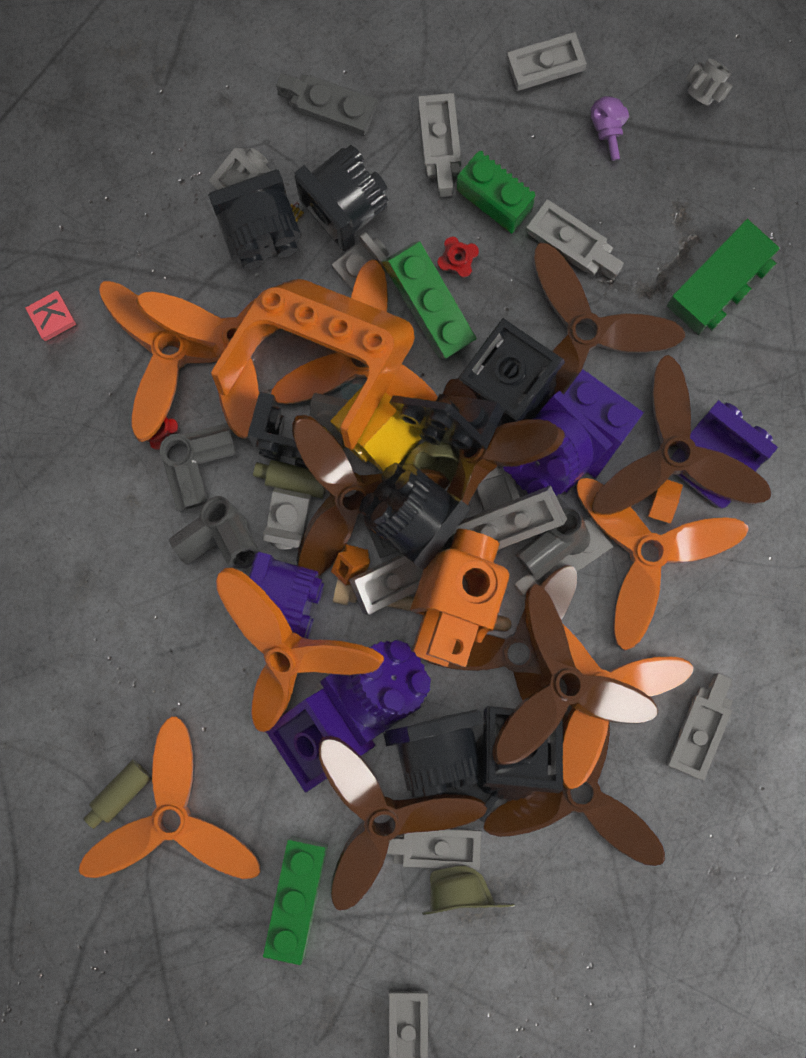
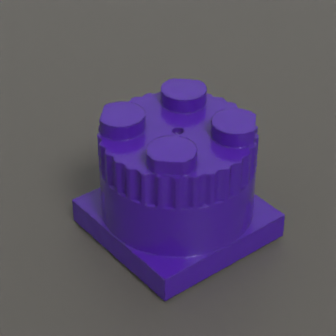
(573, 458)
(290, 588)
(382, 697)

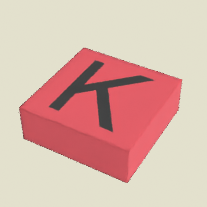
(50, 316)

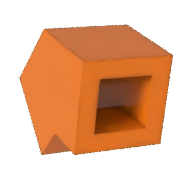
(665, 501)
(350, 563)

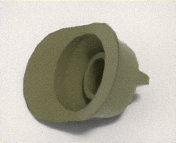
(459, 888)

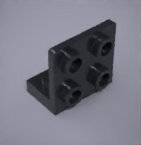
(451, 419)
(266, 431)

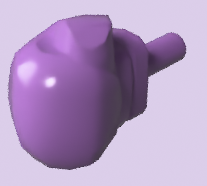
(608, 118)

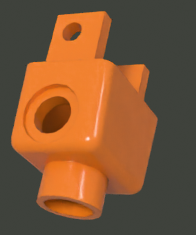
(447, 608)

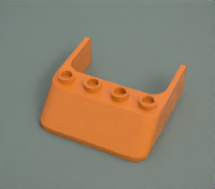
(333, 322)

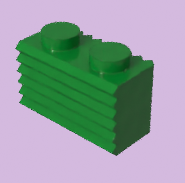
(495, 192)

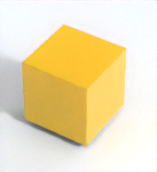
(385, 437)

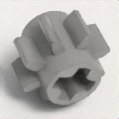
(709, 81)

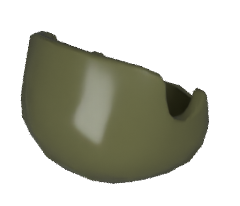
(435, 457)

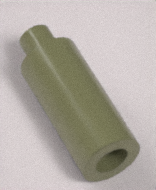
(289, 477)
(117, 794)

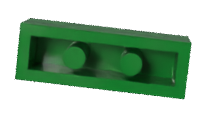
(724, 278)
(429, 300)
(295, 900)

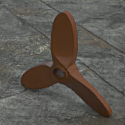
(615, 332)
(510, 447)
(702, 466)
(337, 516)
(493, 649)
(544, 709)
(606, 815)
(369, 843)

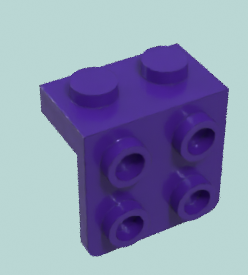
(728, 433)

